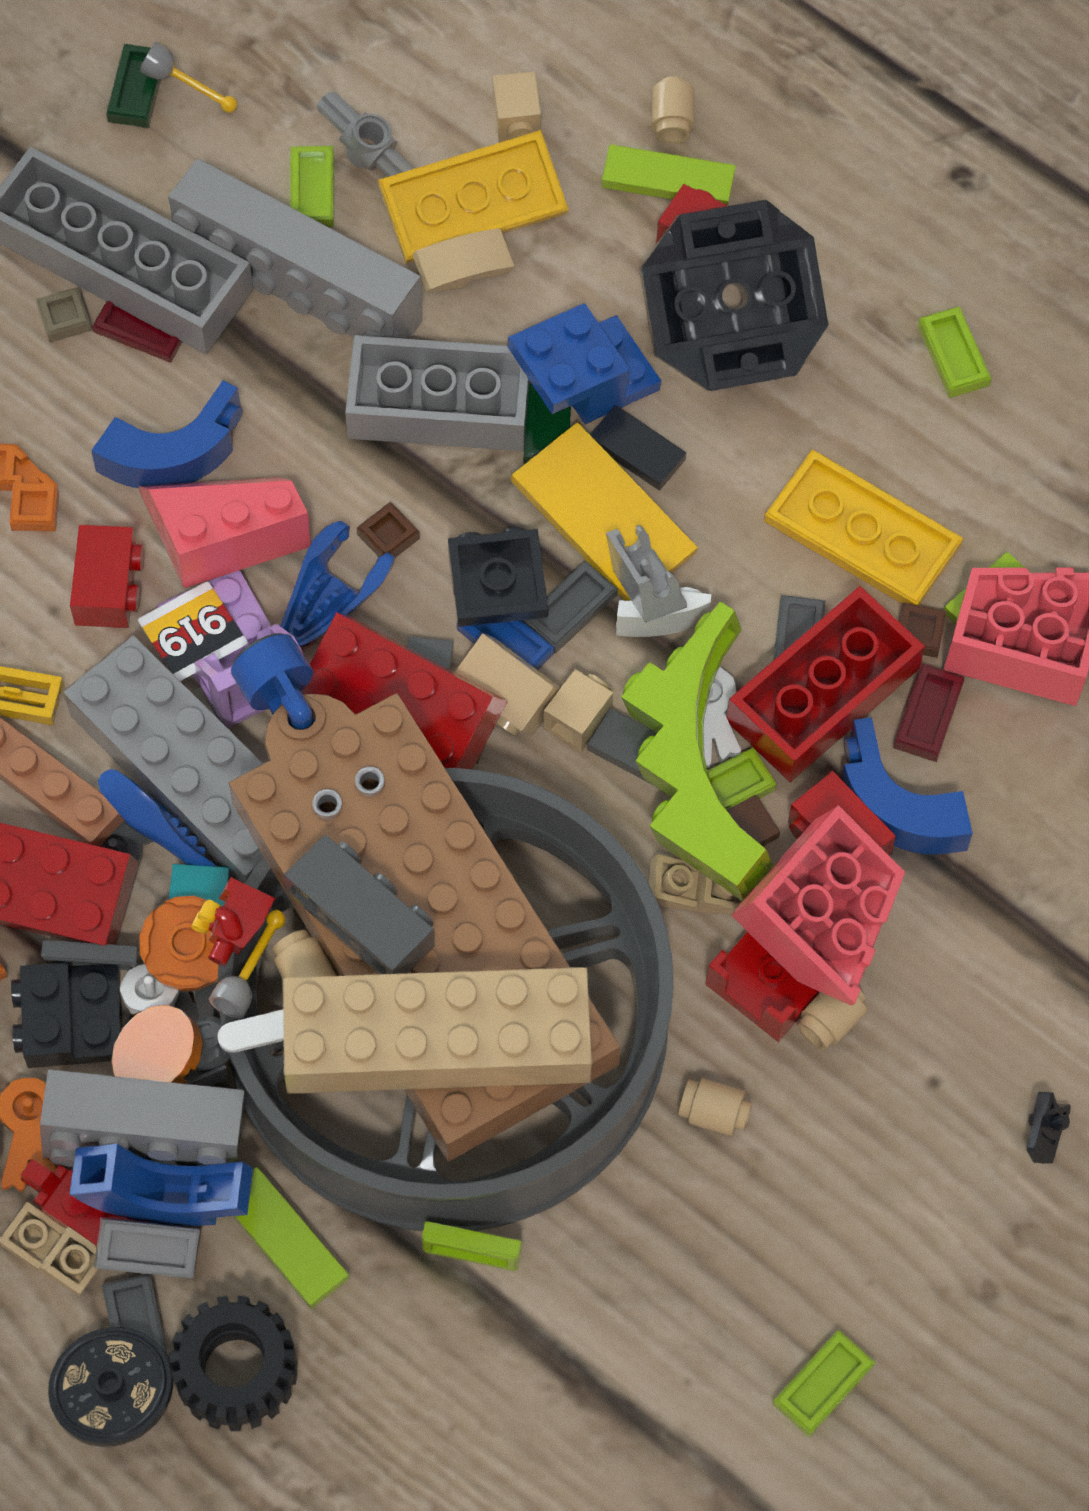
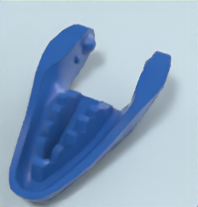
(321, 594)
(151, 818)

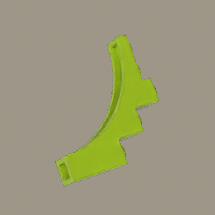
(674, 761)

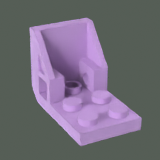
(214, 674)

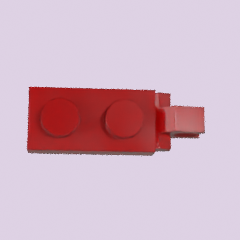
(59, 1205)

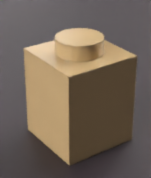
(516, 105)
(578, 709)

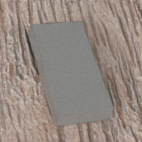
(146, 1247)

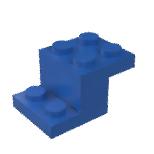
(583, 363)

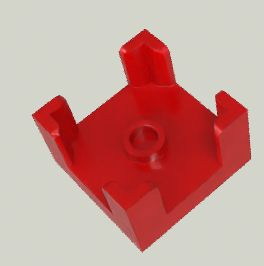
(759, 987)

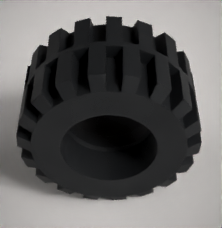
(227, 1323)

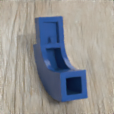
(174, 457)
(919, 821)
(158, 1192)

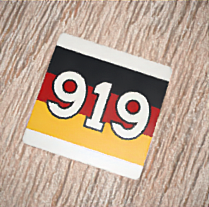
(192, 629)

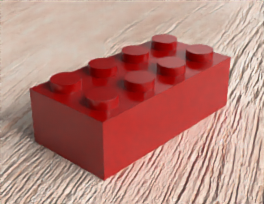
(368, 667)
(824, 683)
(63, 886)

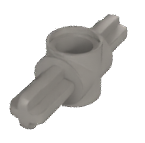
(367, 126)

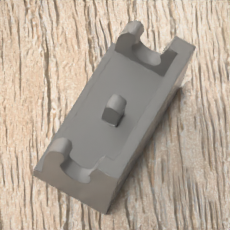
(644, 576)

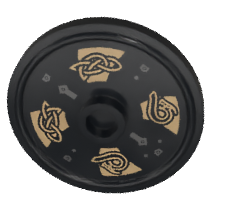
(110, 1386)

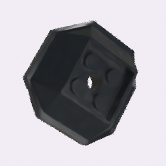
(780, 287)

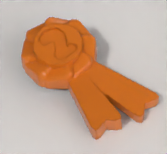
(21, 1113)

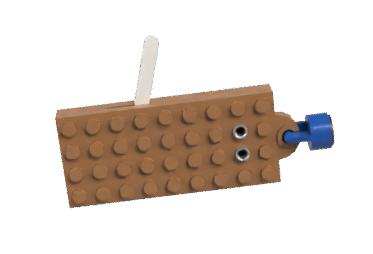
(393, 802)

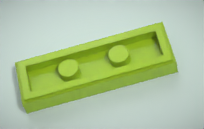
(664, 173)
(290, 1243)

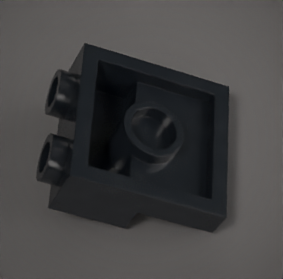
(497, 577)
(66, 1014)

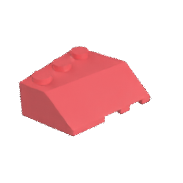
(226, 524)
(1024, 631)
(824, 905)

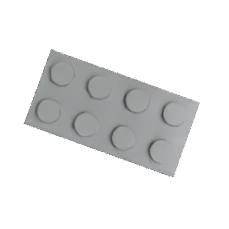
(436, 393)
(147, 1117)

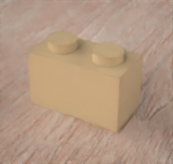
(511, 678)

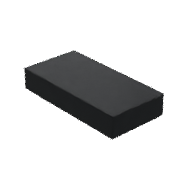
(638, 447)

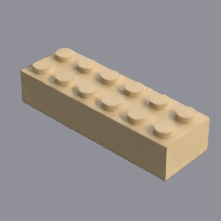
(436, 1030)

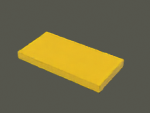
(474, 192)
(590, 495)
(863, 529)

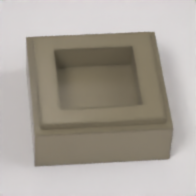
(63, 314)

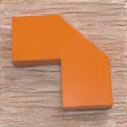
(33, 492)

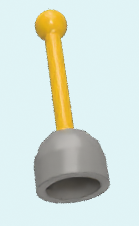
(161, 64)
(232, 994)

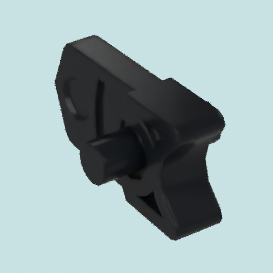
(1047, 1125)

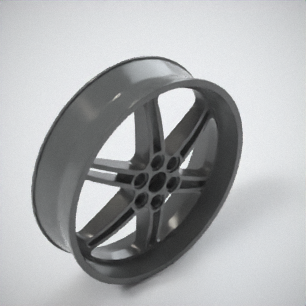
(409, 1196)

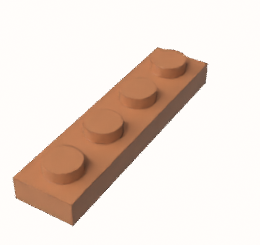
(55, 788)

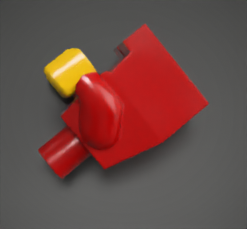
(235, 921)

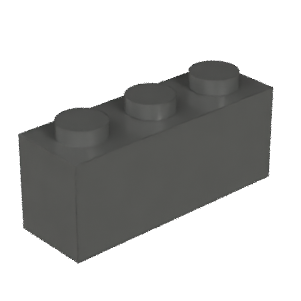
(360, 908)

